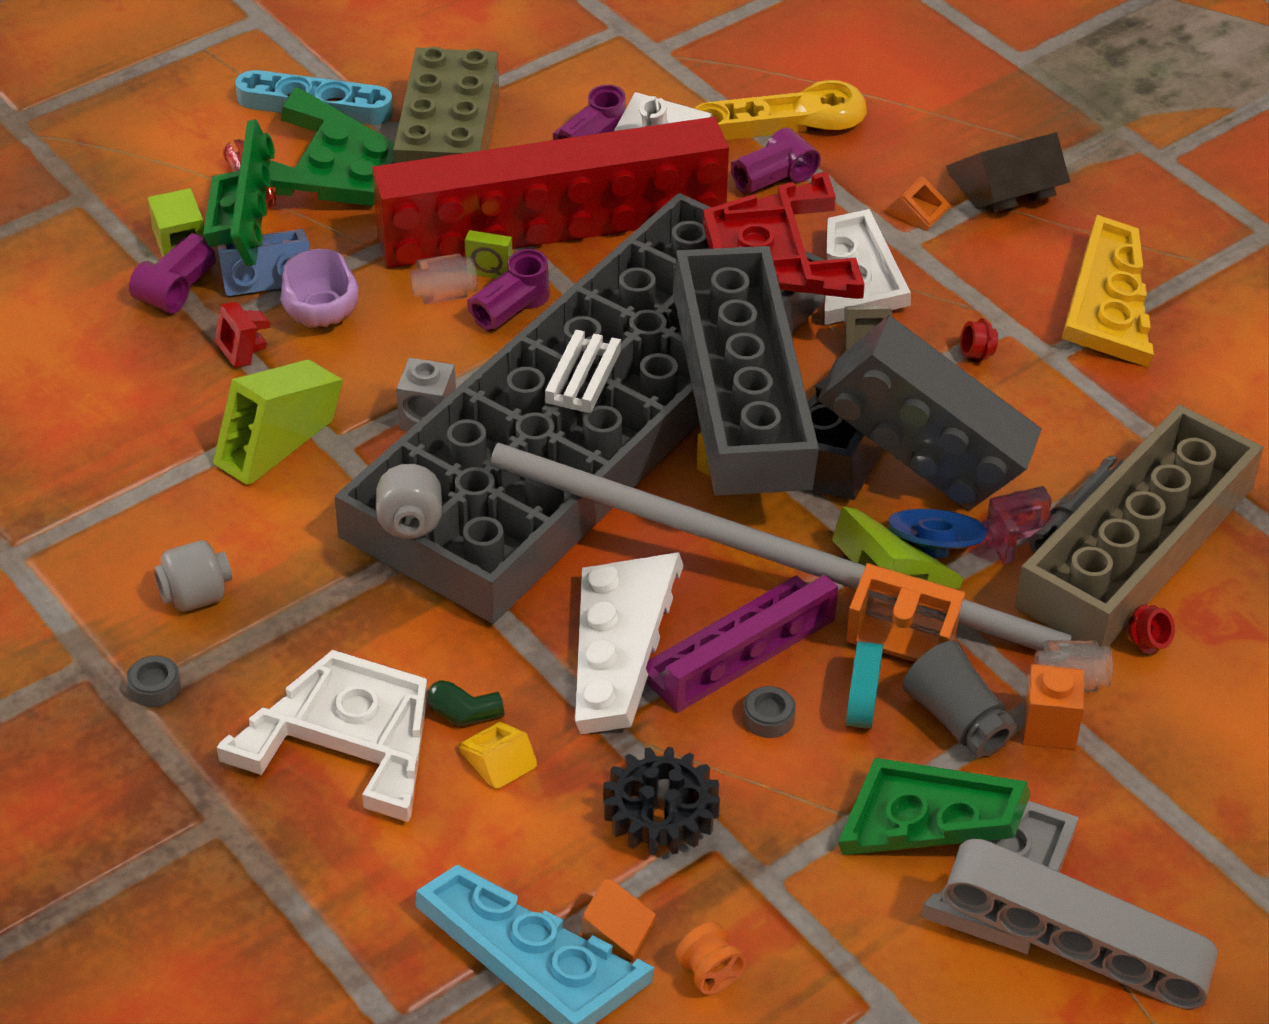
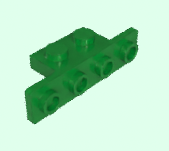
(239, 198)

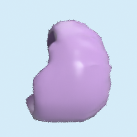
(318, 288)

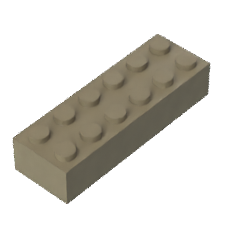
(1138, 527)

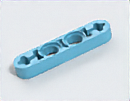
(270, 89)

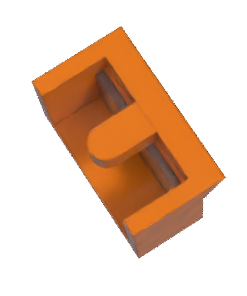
(902, 613)

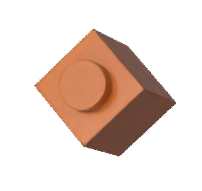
(1053, 707)

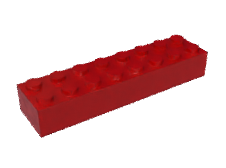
(546, 189)

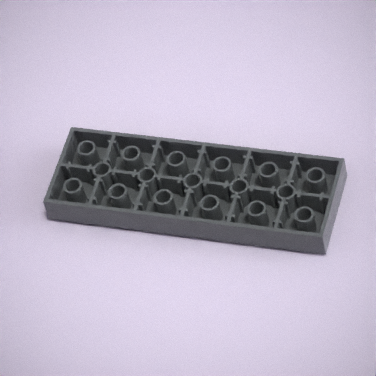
(509, 530)

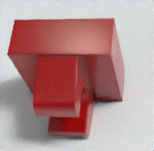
(238, 333)

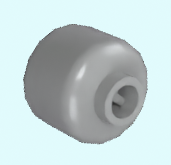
(408, 501)
(192, 576)

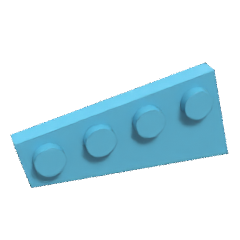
(531, 951)

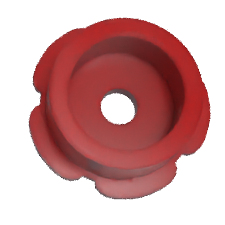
(978, 340)
(1151, 628)

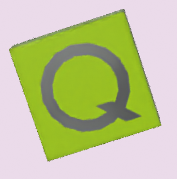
(488, 252)

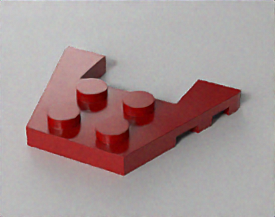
(773, 224)

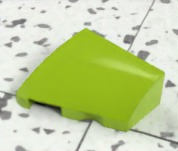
(870, 542)

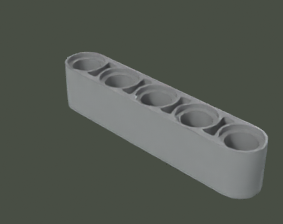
(1081, 924)

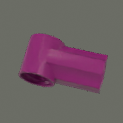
(601, 114)
(782, 157)
(169, 280)
(519, 287)

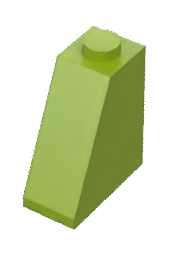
(273, 416)

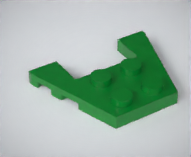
(337, 158)

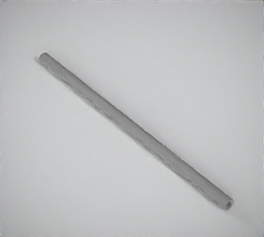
(744, 538)

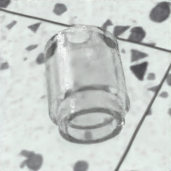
(444, 278)
(1080, 654)

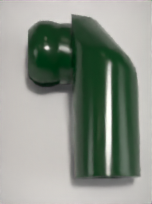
(462, 708)

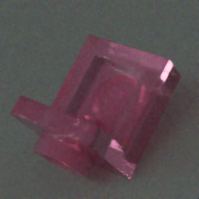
(1015, 518)

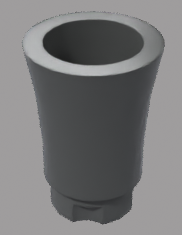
(959, 699)

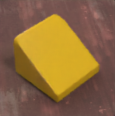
(499, 754)

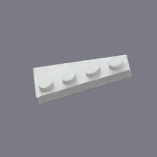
(617, 634)

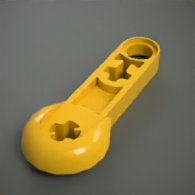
(821, 105)

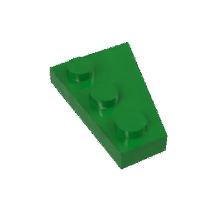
(930, 806)

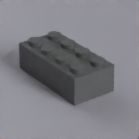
(929, 414)

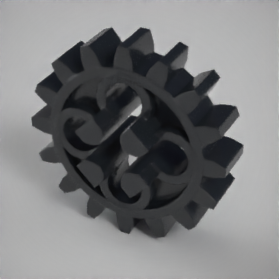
(681, 820)

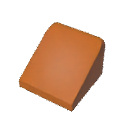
(919, 205)
(617, 919)

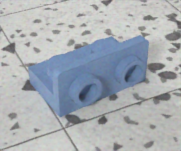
(270, 262)

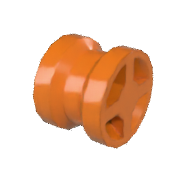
(710, 958)

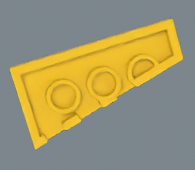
(1110, 296)

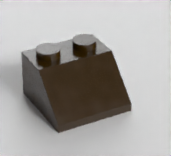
(1012, 172)

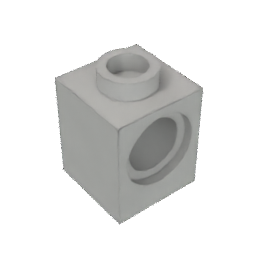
(422, 389)

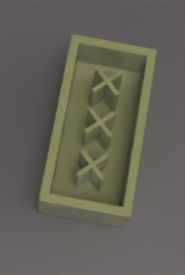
(448, 104)

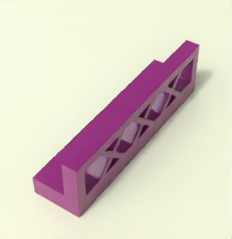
(742, 640)

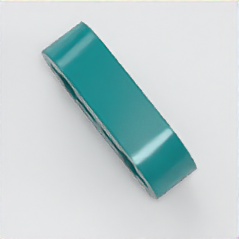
(864, 685)

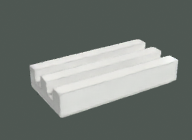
(590, 348)

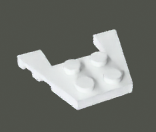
(352, 710)

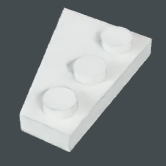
(860, 237)

